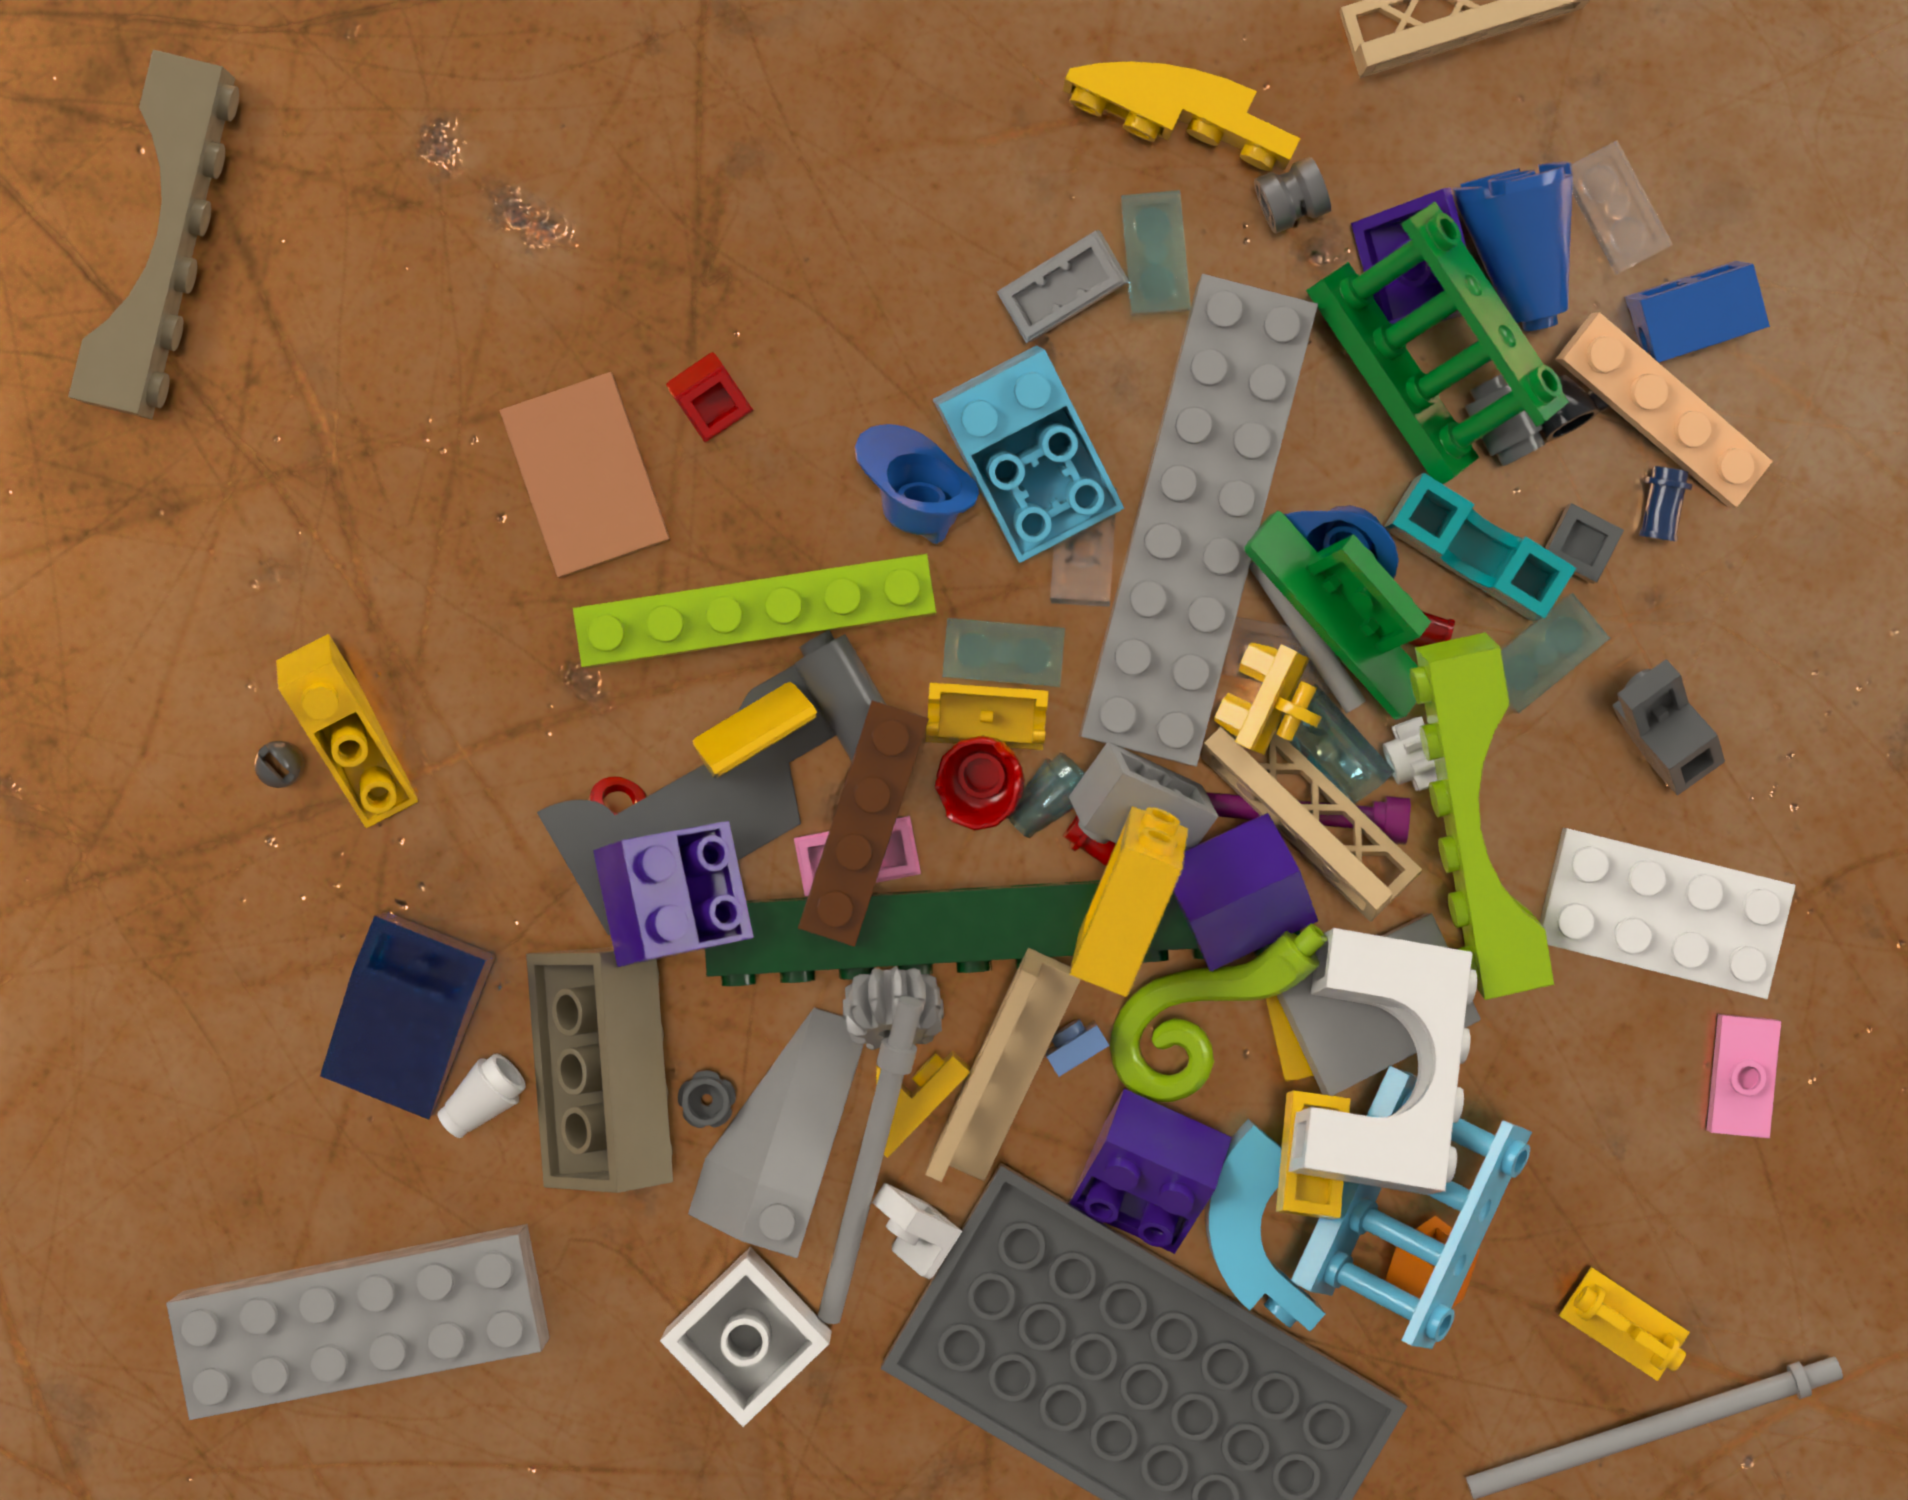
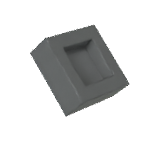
(1584, 542)

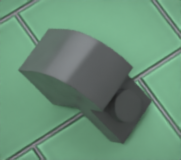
(1667, 727)

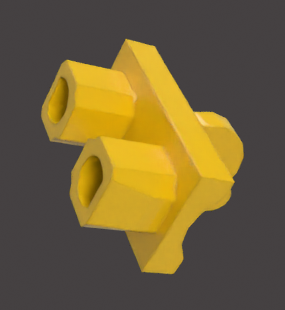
(1280, 674)

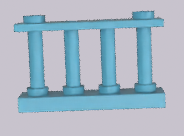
(1328, 1256)

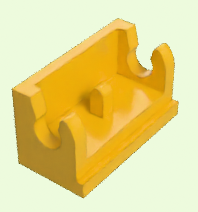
(995, 712)

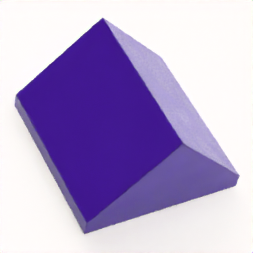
(1382, 235)
(1242, 892)

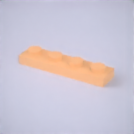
(1663, 409)

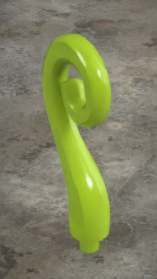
(1268, 975)

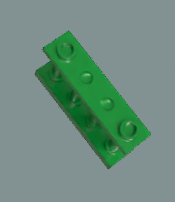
(1396, 378)

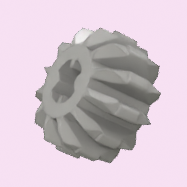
(873, 1001)

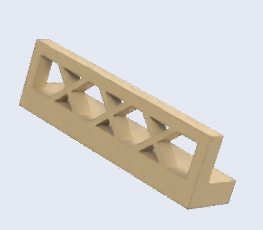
(1441, 34)
(1301, 825)
(1004, 1067)

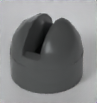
(288, 756)

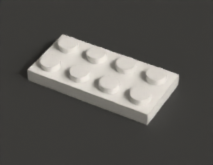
(1666, 913)

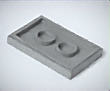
(1354, 1039)

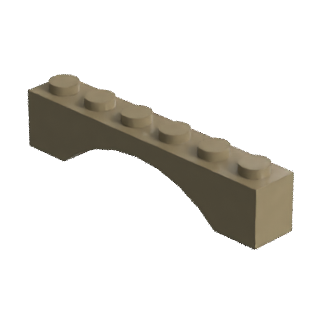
(127, 354)

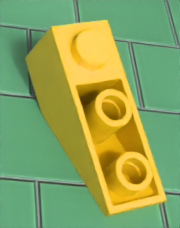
(344, 730)

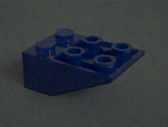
(405, 1013)

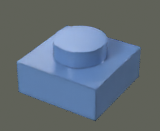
(1075, 1045)

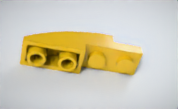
(1160, 94)

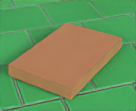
(584, 475)

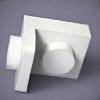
(921, 1230)

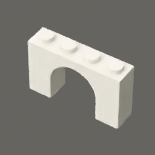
(1429, 996)

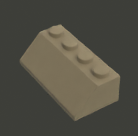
(599, 1071)

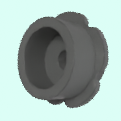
(703, 1115)

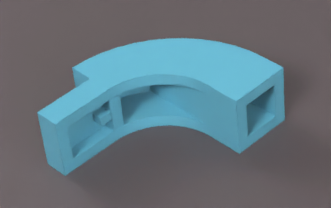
(1234, 1229)

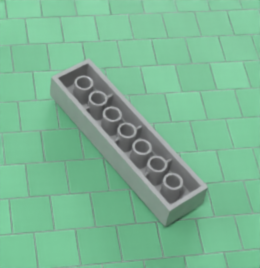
(1195, 519)

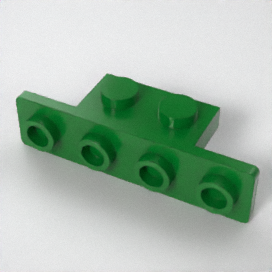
(1348, 605)

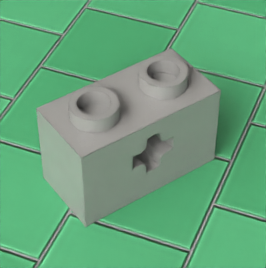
(1127, 780)

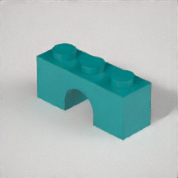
(1477, 550)

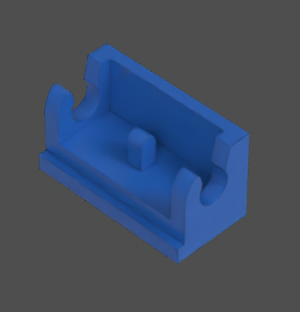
(1698, 310)

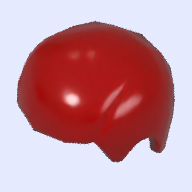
(979, 782)

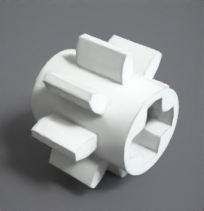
(1407, 755)

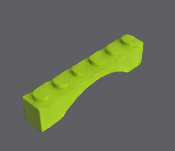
(754, 611)
(1464, 704)

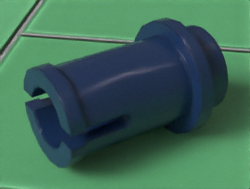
(1664, 503)

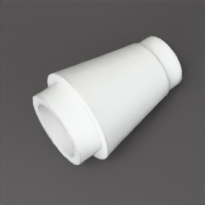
(483, 1094)

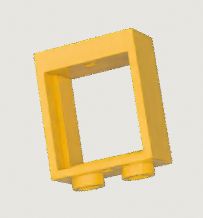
(1130, 900)

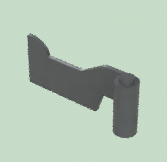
(753, 796)

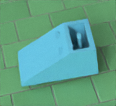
(1029, 453)

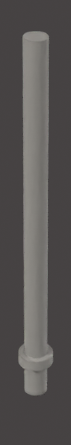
(1796, 1380)

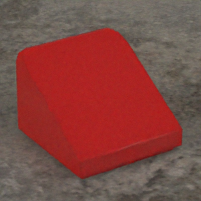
(708, 396)

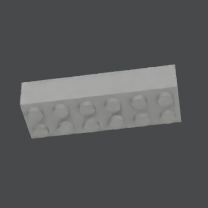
(358, 1322)

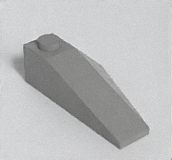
(776, 1149)

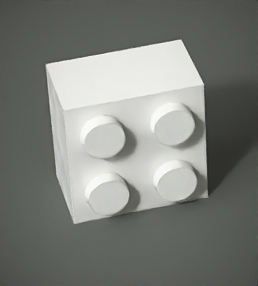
(746, 1336)

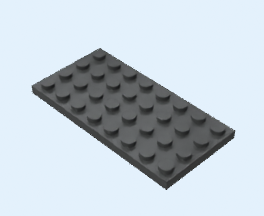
(1129, 1365)

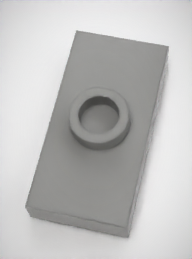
(1063, 286)

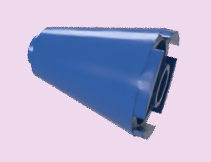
(1523, 238)

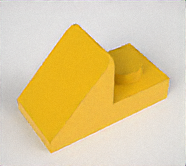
(935, 1082)

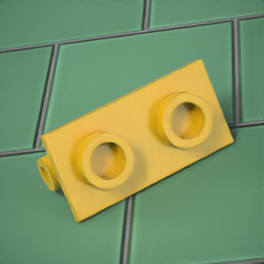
(1625, 1325)

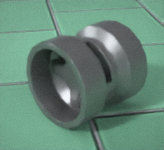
(1292, 195)

